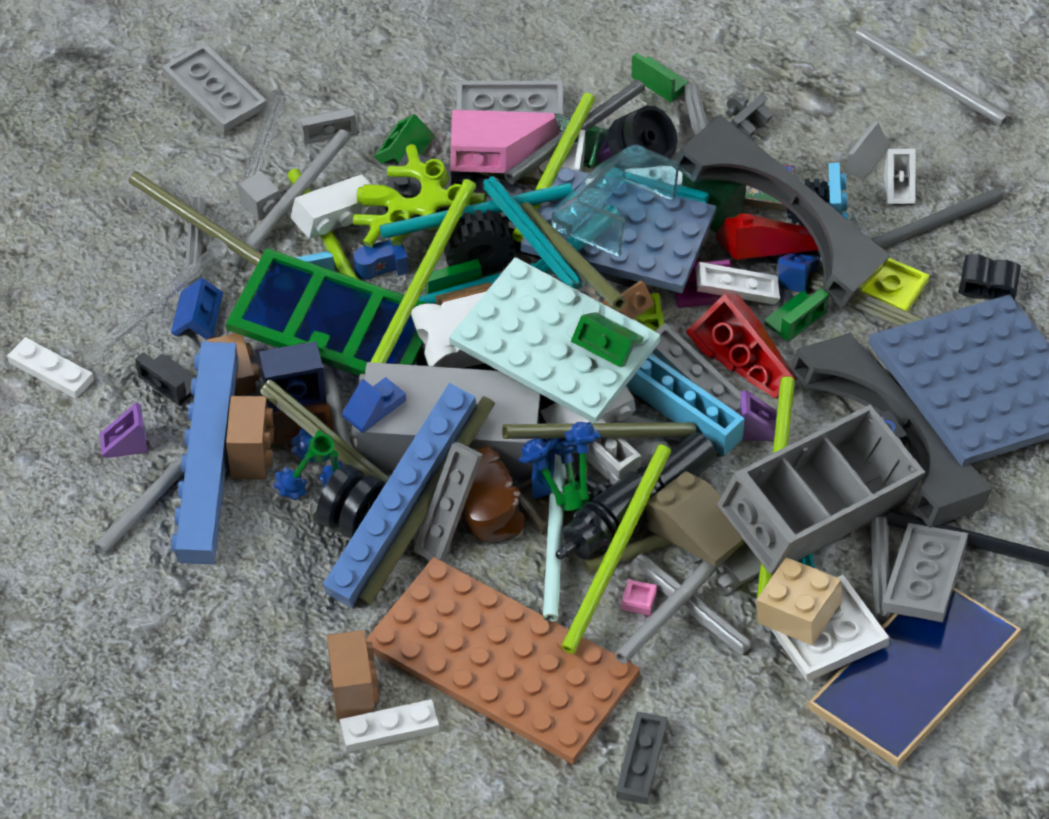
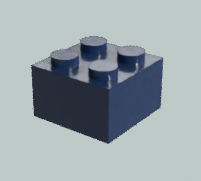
(296, 371)

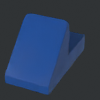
(795, 271)
(372, 403)

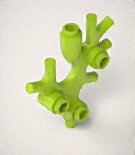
(432, 196)

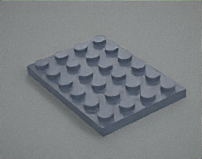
(658, 236)

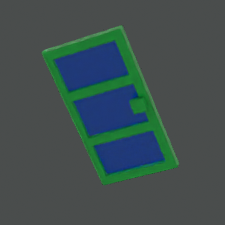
(306, 303)

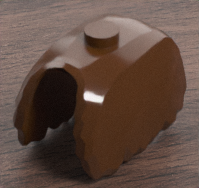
(492, 501)

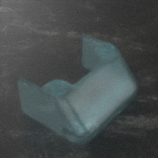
(582, 210)

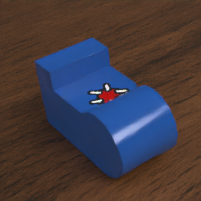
(380, 259)

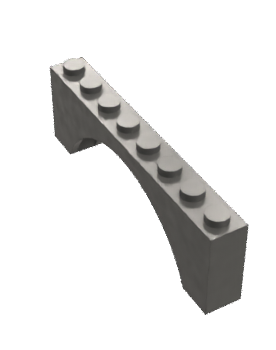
(728, 154)
(850, 371)

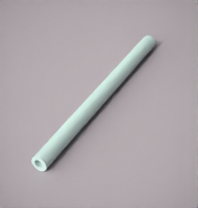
(554, 542)

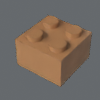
(250, 437)
(352, 674)

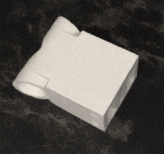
(437, 323)

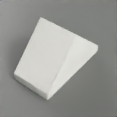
(900, 176)

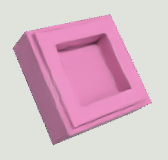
(639, 597)

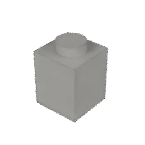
(258, 195)

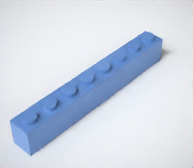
(206, 454)
(399, 495)

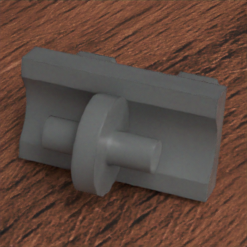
(755, 110)

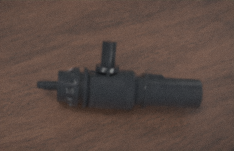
(600, 517)

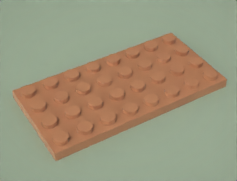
(502, 660)

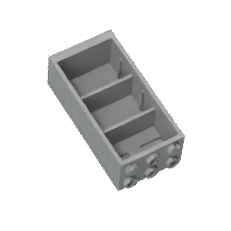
(392, 435)
(820, 488)

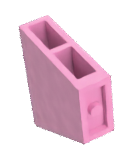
(497, 138)

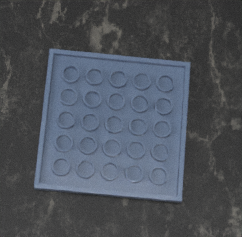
(974, 376)

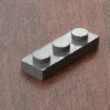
(641, 757)

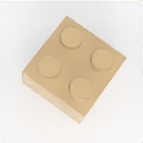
(799, 601)

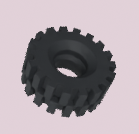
(481, 238)

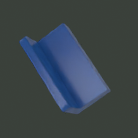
(198, 309)

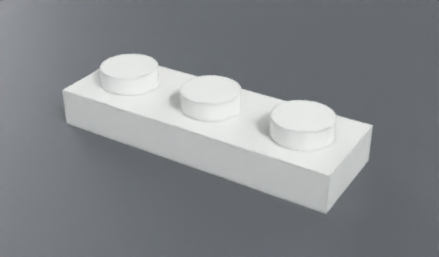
(748, 284)
(50, 368)
(389, 725)

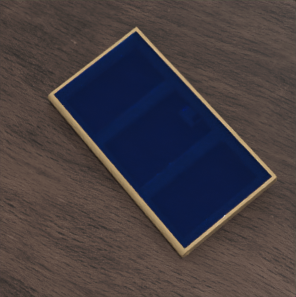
(910, 686)

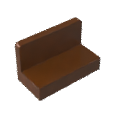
(286, 428)

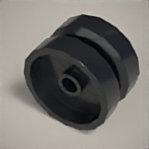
(644, 127)
(347, 499)

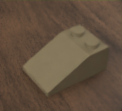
(690, 518)

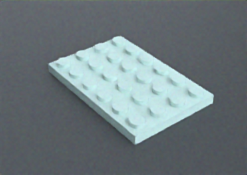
(526, 333)

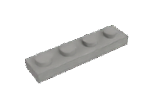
(690, 364)
(448, 502)

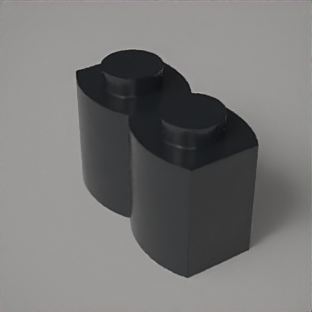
(988, 277)

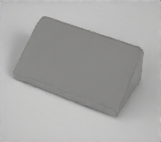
(867, 151)

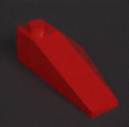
(758, 236)
(740, 342)

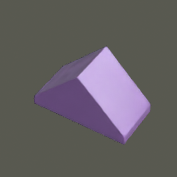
(759, 418)
(125, 434)

